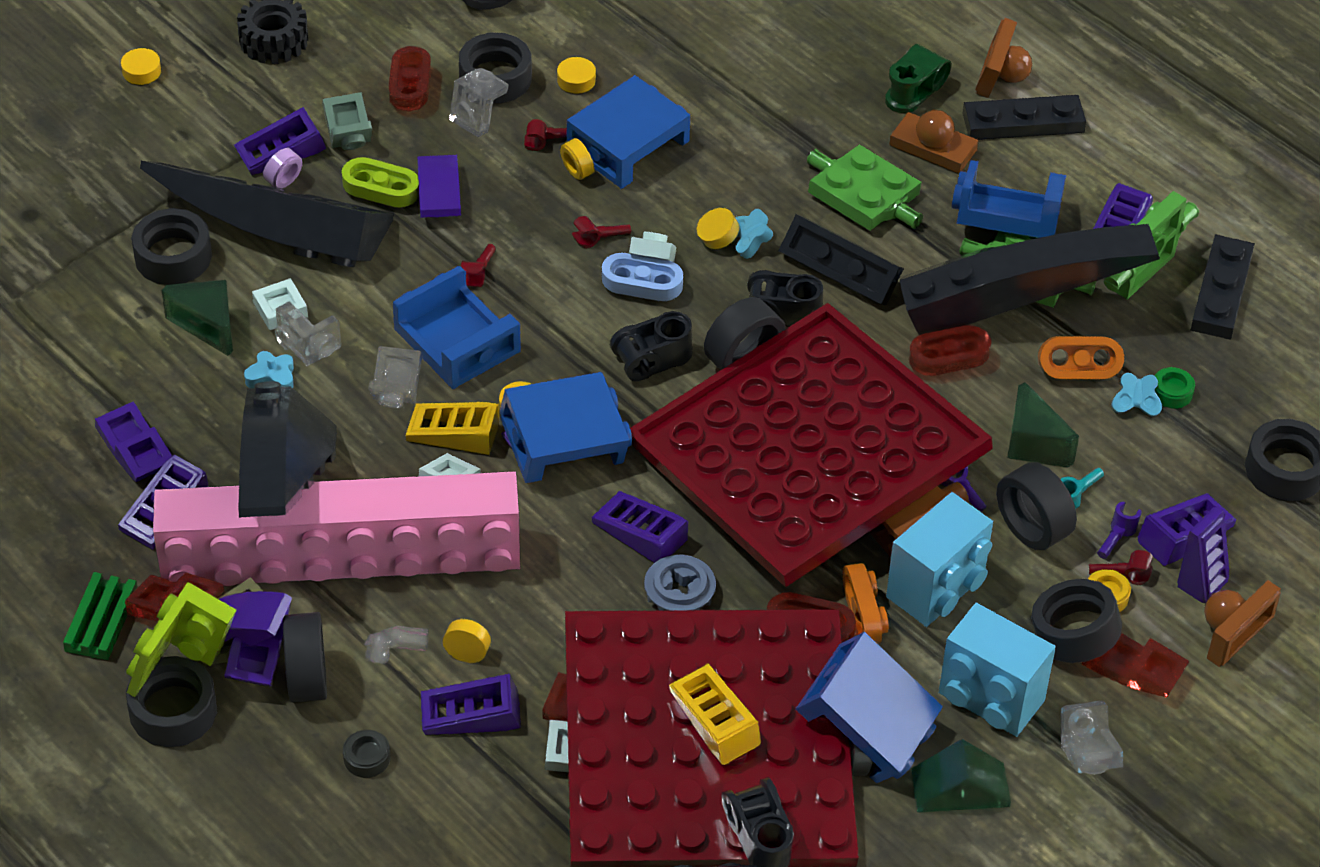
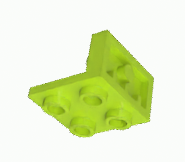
(192, 623)

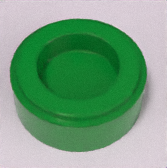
(1174, 387)

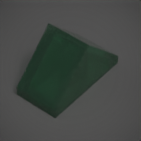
(201, 311)
(1040, 432)
(960, 780)

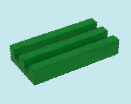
(85, 609)

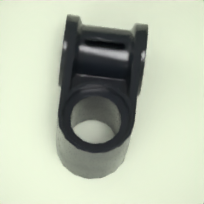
(787, 294)
(655, 345)
(760, 818)

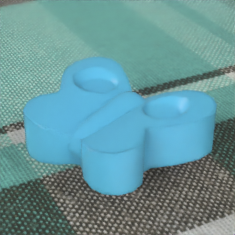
(752, 232)
(270, 369)
(1138, 394)

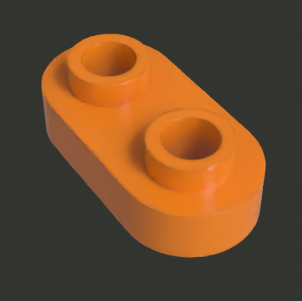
(1080, 357)
(860, 594)

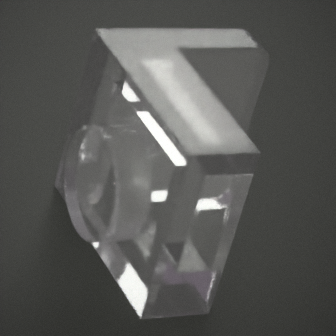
(474, 100)
(304, 339)
(396, 376)
(1088, 738)

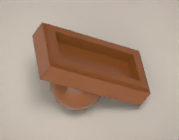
(1003, 61)
(934, 140)
(1238, 619)

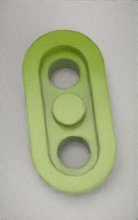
(380, 182)

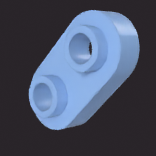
(642, 276)

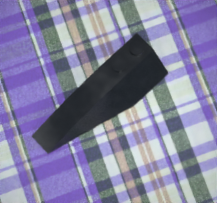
(293, 219)
(1020, 274)
(280, 449)

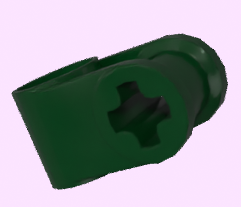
(916, 78)

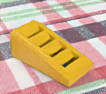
(476, 435)
(730, 737)

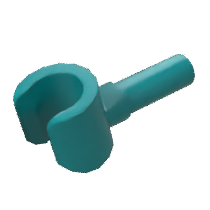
(1077, 487)

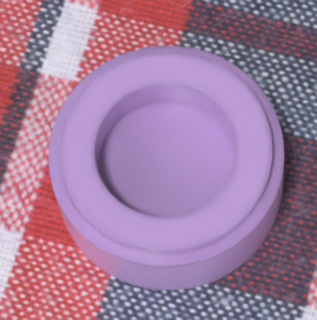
(283, 168)

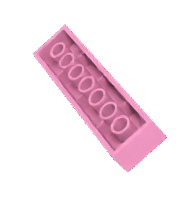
(343, 530)

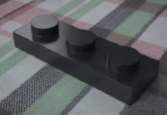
(1024, 117)
(841, 259)
(1222, 287)

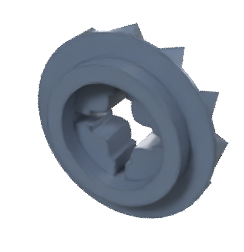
(685, 571)

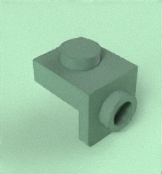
(347, 121)

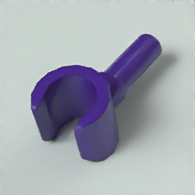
(974, 499)
(1120, 526)

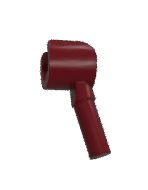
(538, 132)
(590, 234)
(476, 270)
(1136, 570)

